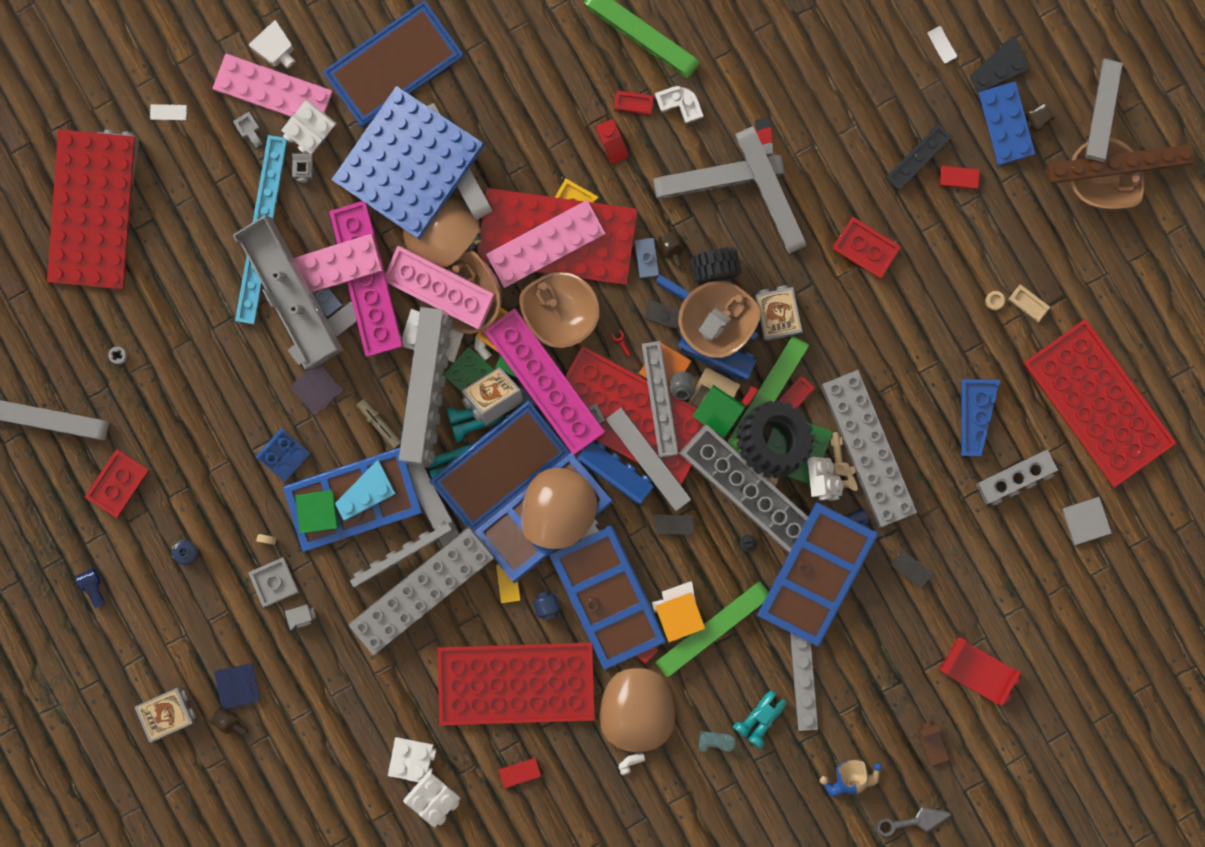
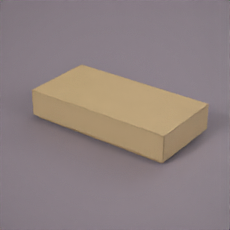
(1029, 303)

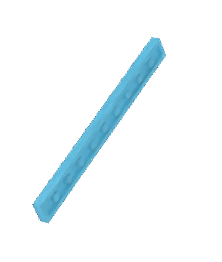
(265, 206)

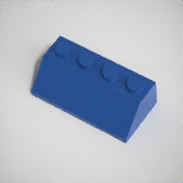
(735, 365)
(616, 473)

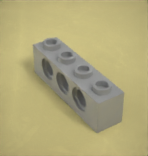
(988, 486)

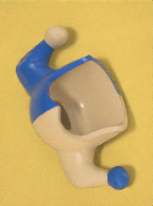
(852, 778)

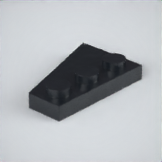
(1000, 67)

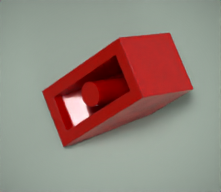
(611, 141)

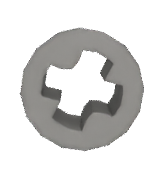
(117, 350)

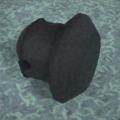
(748, 543)

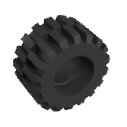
(715, 265)

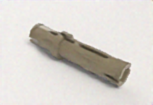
(364, 407)

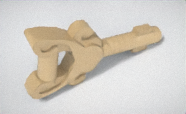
(840, 467)

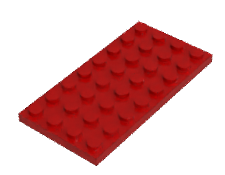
(91, 209)
(600, 260)
(613, 388)
(1099, 403)
(515, 684)

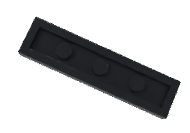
(918, 157)

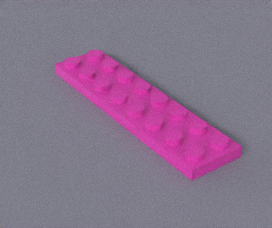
(371, 293)
(544, 381)

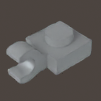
(247, 127)

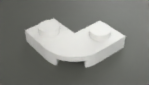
(681, 98)

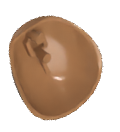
(1110, 191)
(447, 235)
(477, 271)
(732, 302)
(559, 309)
(558, 508)
(637, 710)

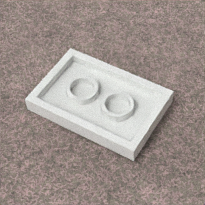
(410, 333)

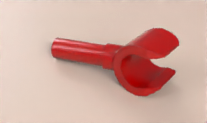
(621, 342)

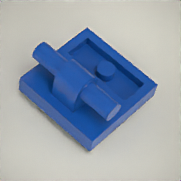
(282, 455)

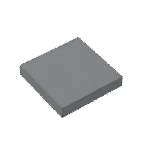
(1086, 521)
(273, 582)

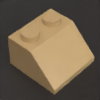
(706, 382)

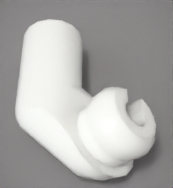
(481, 349)
(630, 760)

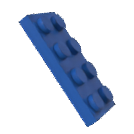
(1007, 123)

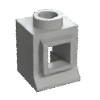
(303, 177)
(714, 324)
(300, 616)

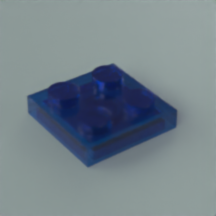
(237, 686)

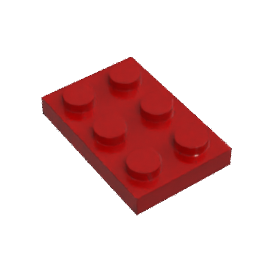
(866, 248)
(117, 483)

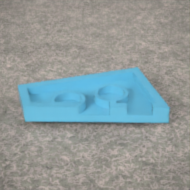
(366, 492)

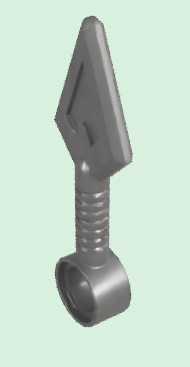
(925, 819)

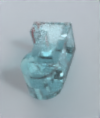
(719, 740)

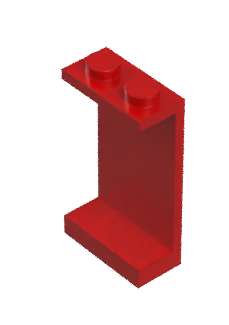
(980, 672)

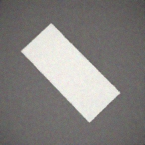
(168, 112)

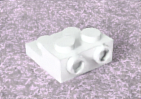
(308, 127)
(822, 481)
(411, 759)
(432, 799)

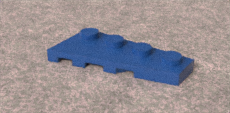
(976, 412)

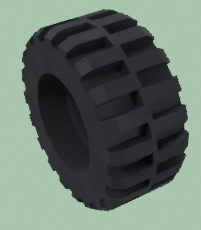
(791, 424)

